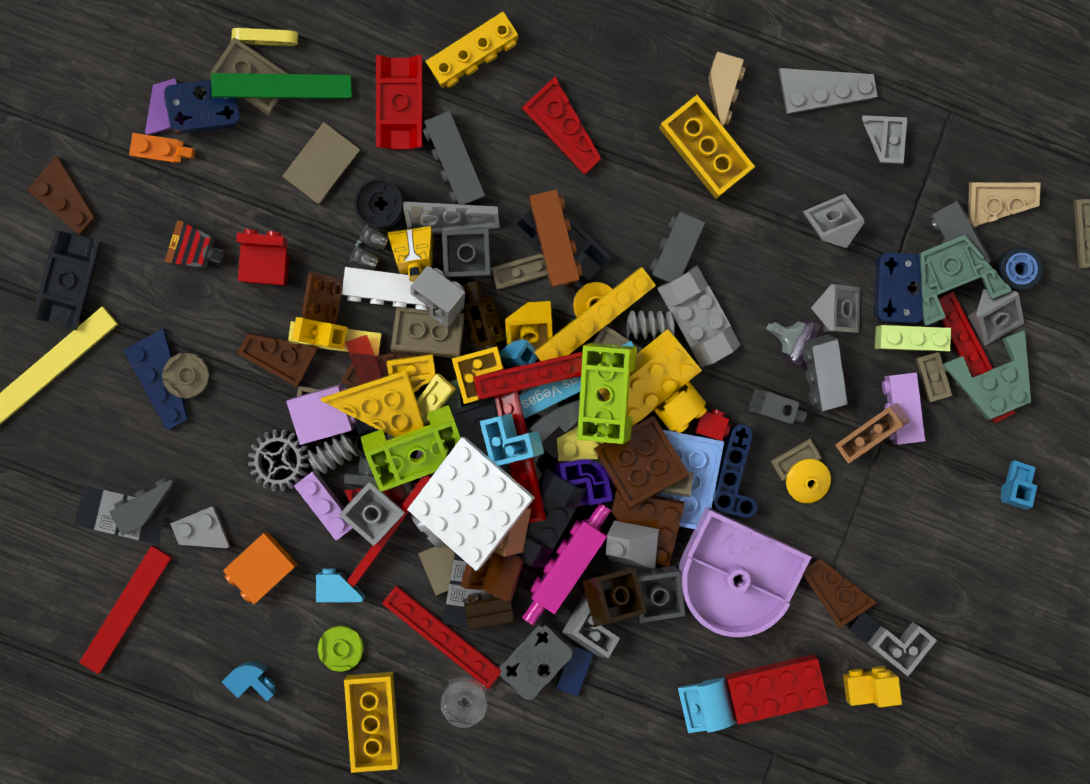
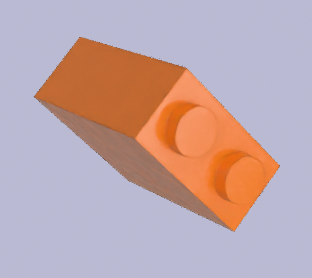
(259, 568)

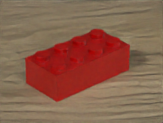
(776, 689)

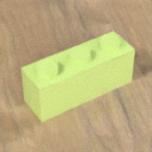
(912, 338)

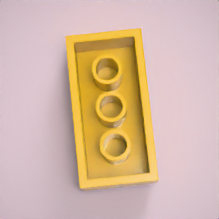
(706, 146)
(658, 374)
(372, 722)

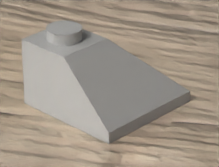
(371, 513)
(632, 544)

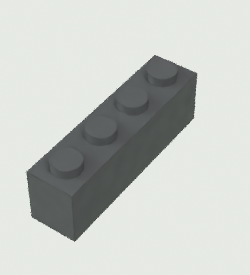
(454, 158)

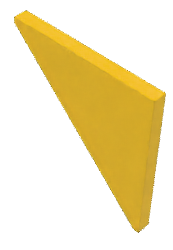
(381, 403)

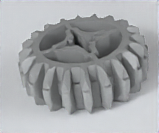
(289, 465)

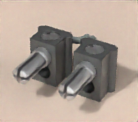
(372, 238)

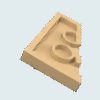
(999, 199)

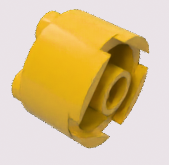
(681, 408)

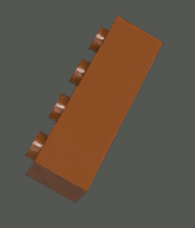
(554, 238)

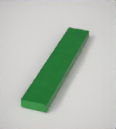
(280, 86)

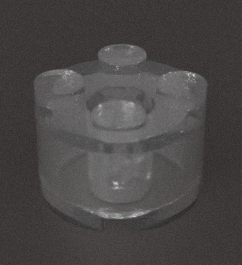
(452, 698)

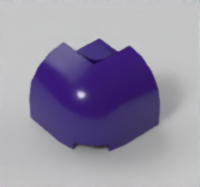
(588, 475)

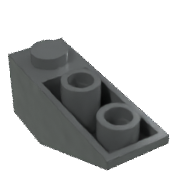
(139, 511)

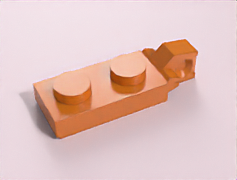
(159, 148)

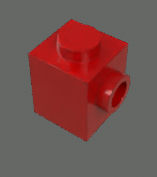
(713, 425)

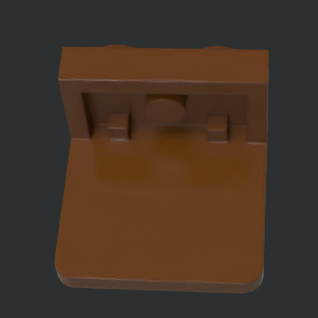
(322, 298)
(496, 576)

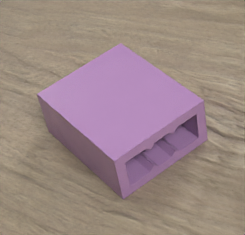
(316, 419)

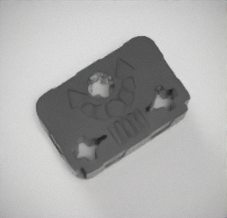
(553, 651)

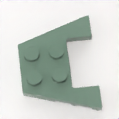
(952, 266)
(1001, 387)

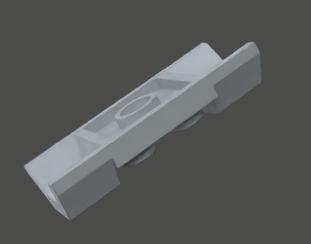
(699, 317)

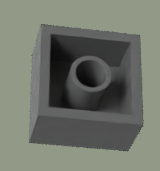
(466, 253)
(661, 593)

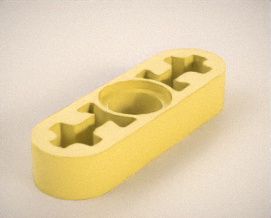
(265, 37)

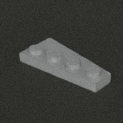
(821, 89)

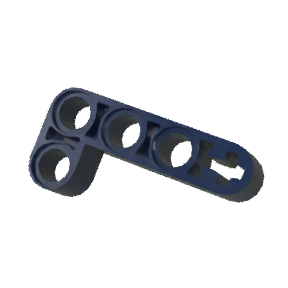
(737, 469)

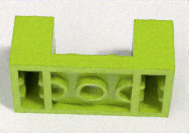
(607, 368)
(391, 458)

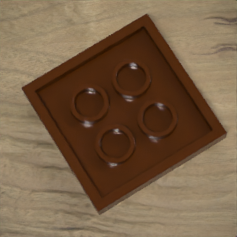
(642, 464)

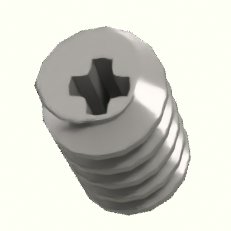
(649, 324)
(332, 454)

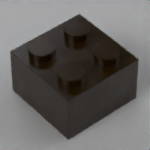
(614, 597)

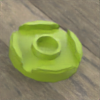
(340, 648)

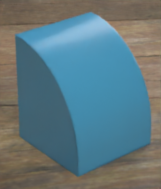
(518, 354)

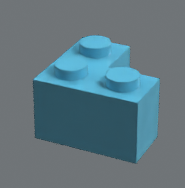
(505, 445)

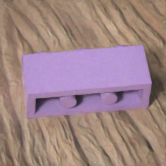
(905, 391)
(323, 504)

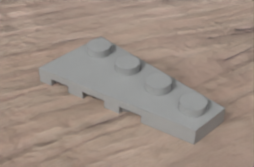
(450, 216)

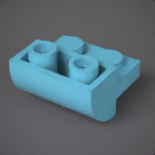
(707, 706)

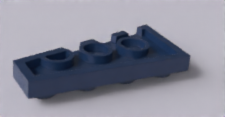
(148, 361)

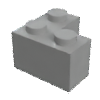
(439, 294)
(582, 630)
(907, 650)

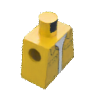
(412, 250)

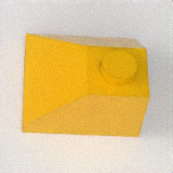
(530, 323)

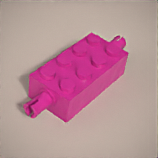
(568, 565)

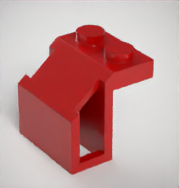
(263, 258)

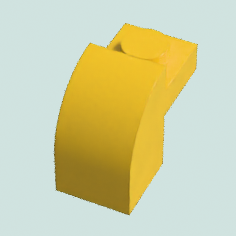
(319, 333)

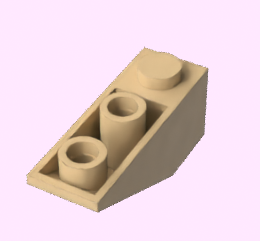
(722, 82)

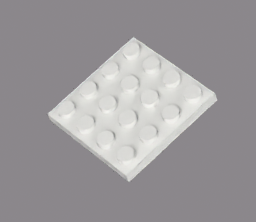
(470, 503)

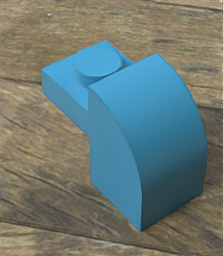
(1018, 487)
(249, 675)

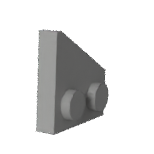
(887, 137)
(201, 530)

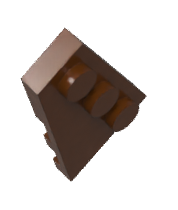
(60, 195)
(279, 356)
(836, 593)

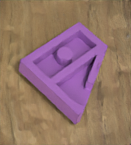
(157, 115)

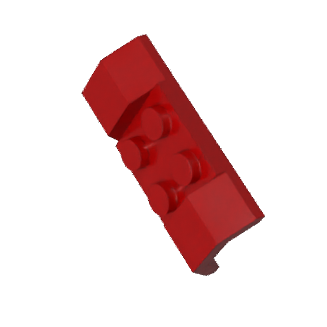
(399, 103)

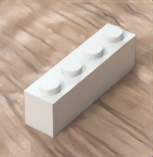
(379, 288)

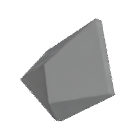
(835, 220)
(839, 309)
(996, 316)

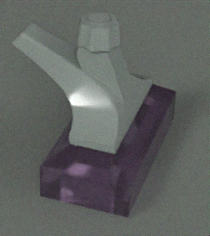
(793, 337)

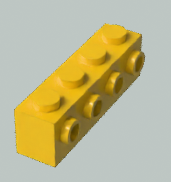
(472, 50)

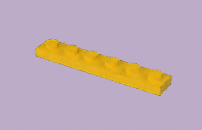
(596, 316)

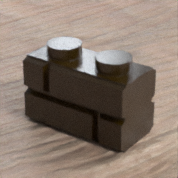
(486, 611)

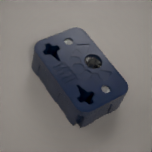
(198, 114)
(892, 288)

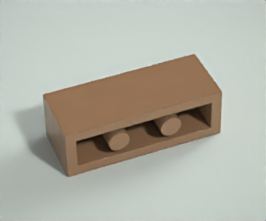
(872, 432)

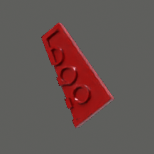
(557, 119)

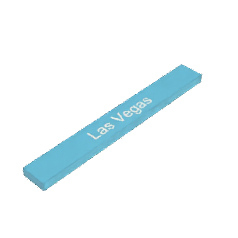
(549, 394)

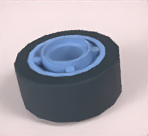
(1031, 266)

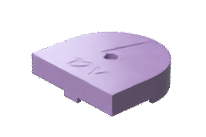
(730, 548)

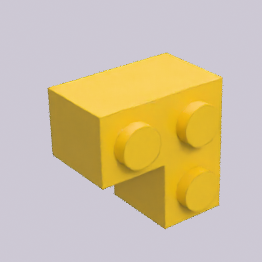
(475, 365)
(873, 686)

